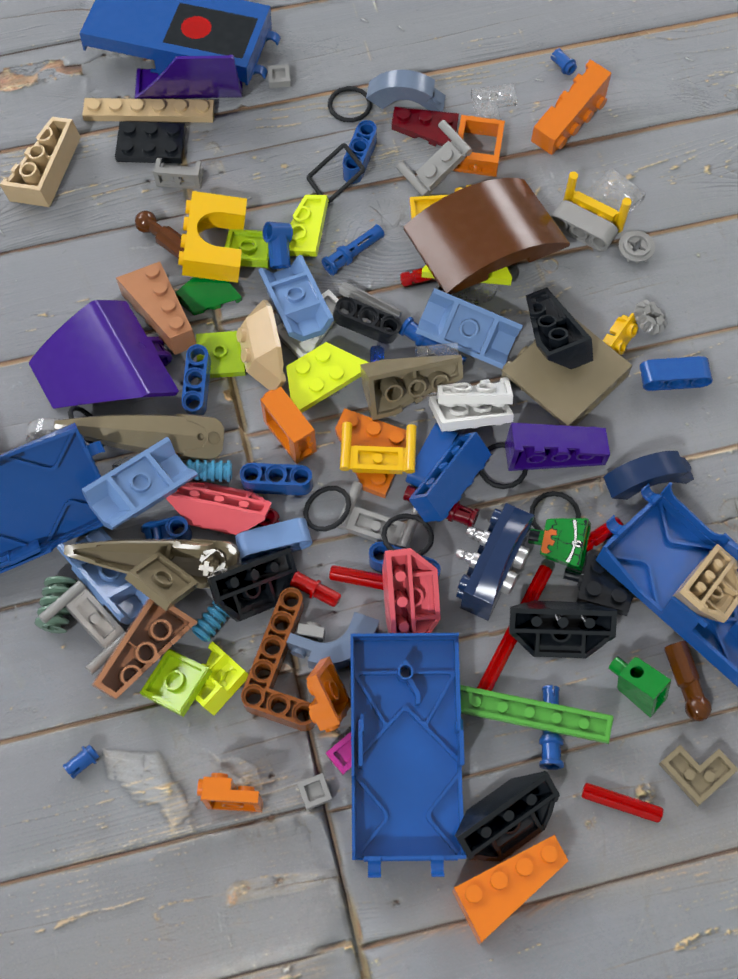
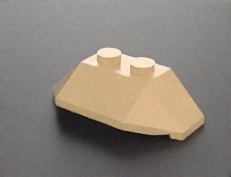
(262, 347)
(712, 586)

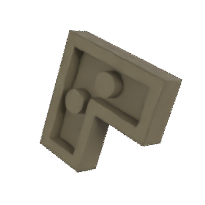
(698, 780)

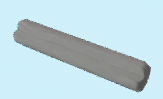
(353, 292)

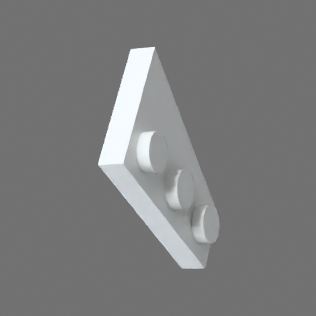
(301, 348)
(483, 393)

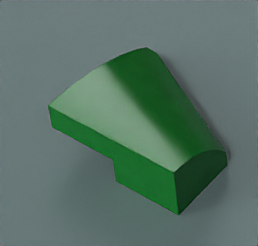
(206, 294)

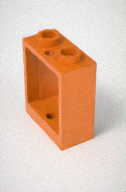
(485, 163)
(288, 424)

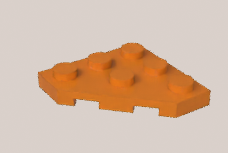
(372, 433)

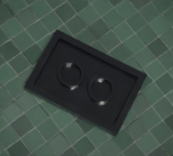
(150, 140)

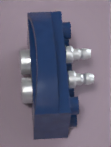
(492, 565)

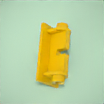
(624, 330)

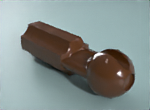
(165, 236)
(687, 678)

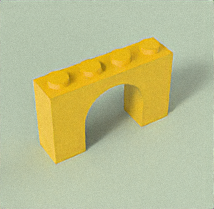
(200, 257)

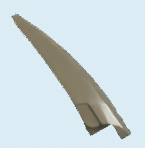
(190, 434)
(194, 556)

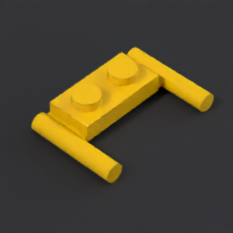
(596, 207)
(378, 459)

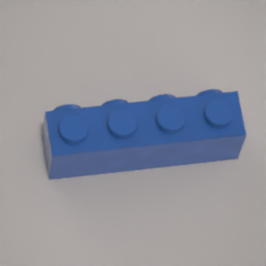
(450, 477)

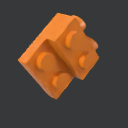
(330, 698)
(221, 794)

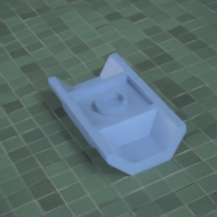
(298, 300)
(473, 327)
(137, 484)
(106, 584)

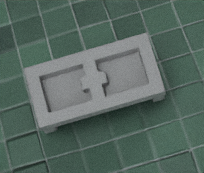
(178, 176)

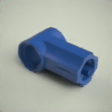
(278, 237)

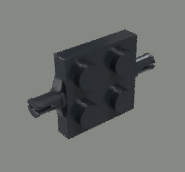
(600, 587)

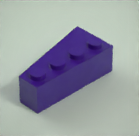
(555, 446)

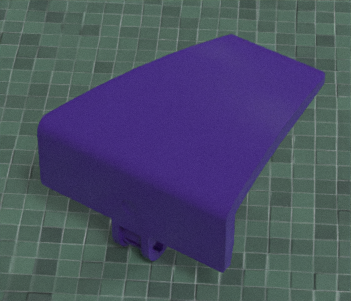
(191, 79)
(102, 358)

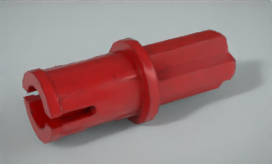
(315, 589)

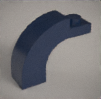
(652, 469)

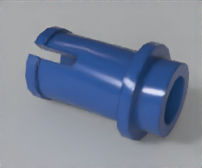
(566, 64)
(81, 761)

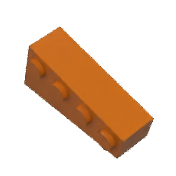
(572, 108)
(503, 888)

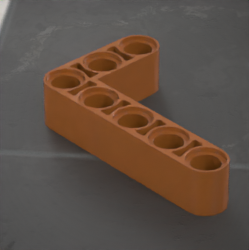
(273, 663)

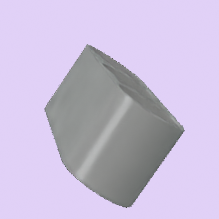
(584, 225)

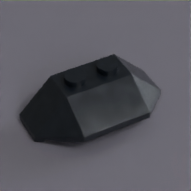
(252, 584)
(562, 628)
(507, 817)

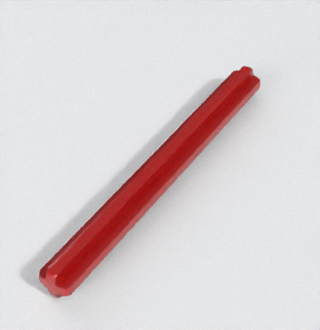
(508, 642)

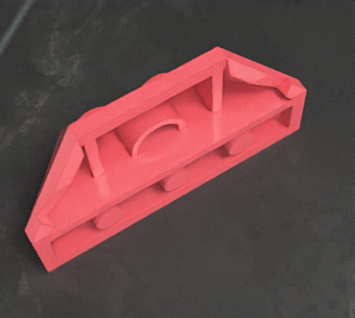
(219, 507)
(410, 592)

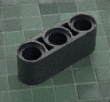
(378, 318)

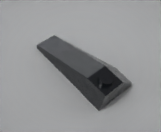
(557, 332)

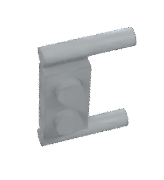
(440, 164)
(370, 524)
(91, 617)

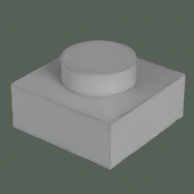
(279, 76)
(312, 631)
(314, 791)

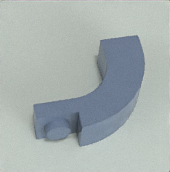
(405, 85)
(337, 650)

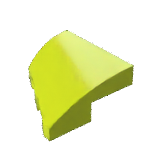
(223, 681)

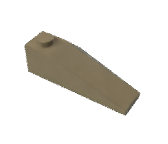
(401, 381)

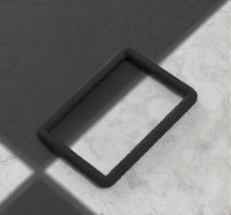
(325, 161)

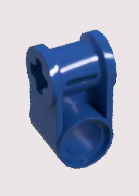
(165, 529)

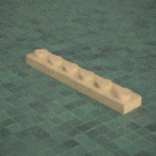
(148, 110)

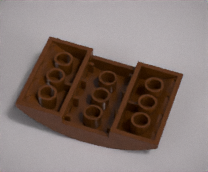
(483, 232)

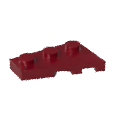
(423, 124)

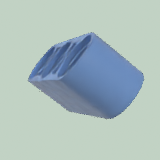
(274, 537)

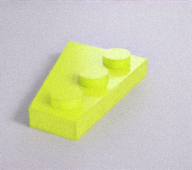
(308, 225)

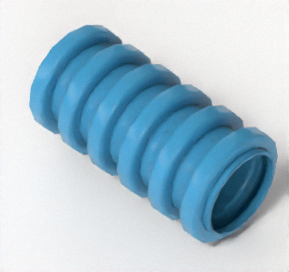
(211, 470)
(209, 623)

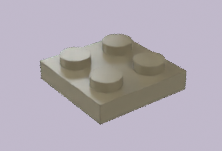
(161, 580)

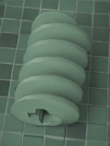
(54, 588)

